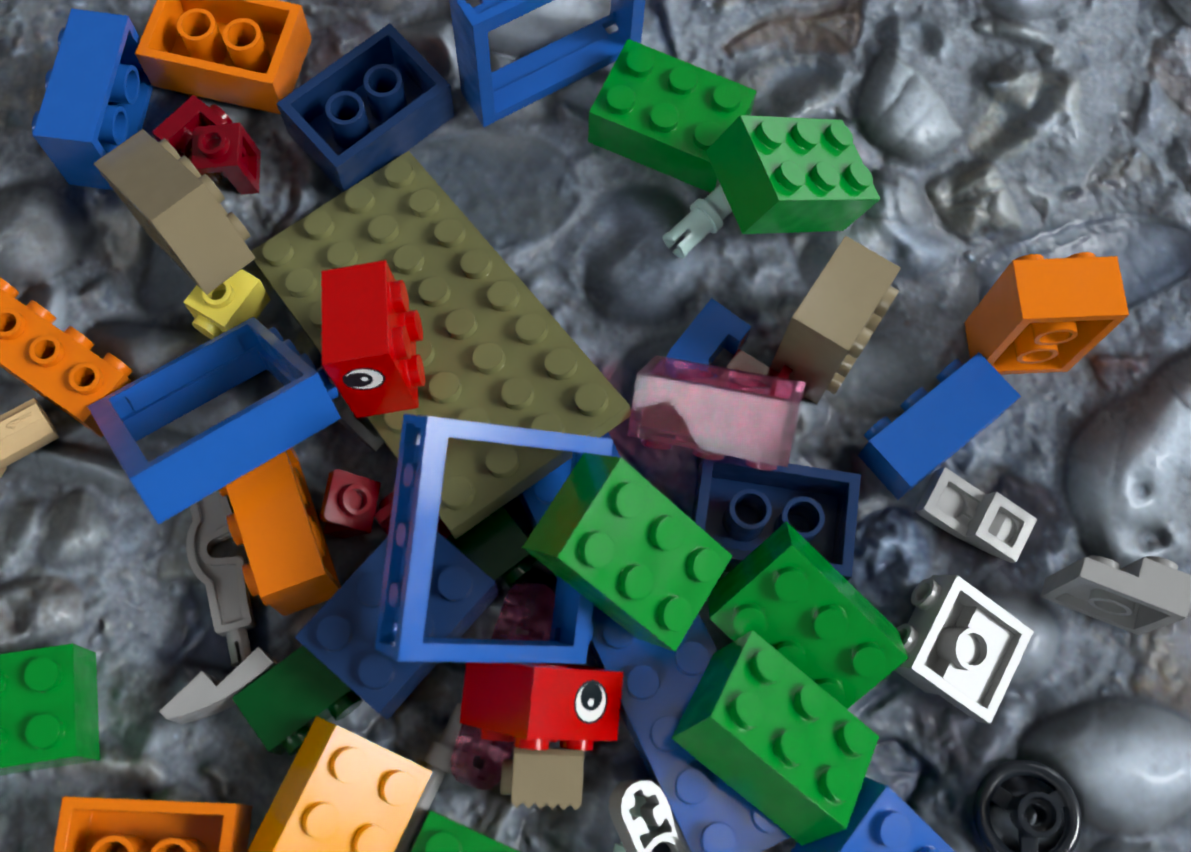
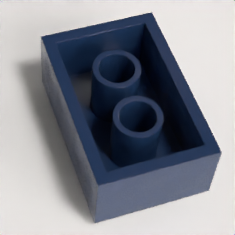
(367, 108)
(748, 504)
(346, 626)

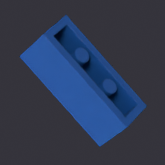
(936, 423)

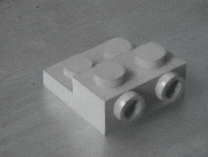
(1131, 598)
(961, 645)

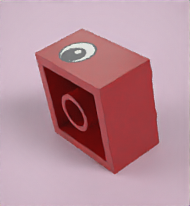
(371, 339)
(542, 703)

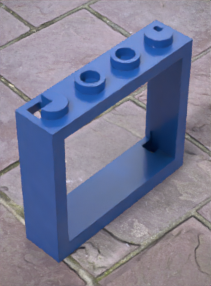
(542, 71)
(234, 444)
(413, 543)

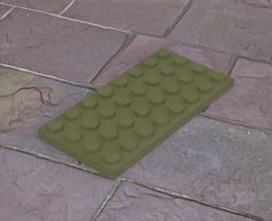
(485, 340)

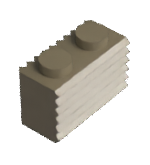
(544, 777)

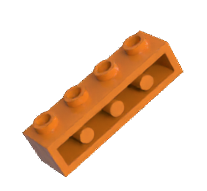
(55, 361)

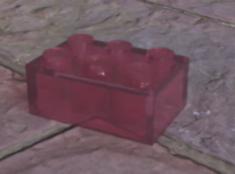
(716, 411)

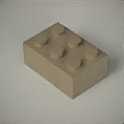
(177, 209)
(837, 318)

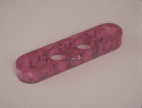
(468, 743)

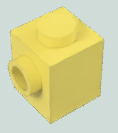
(228, 304)

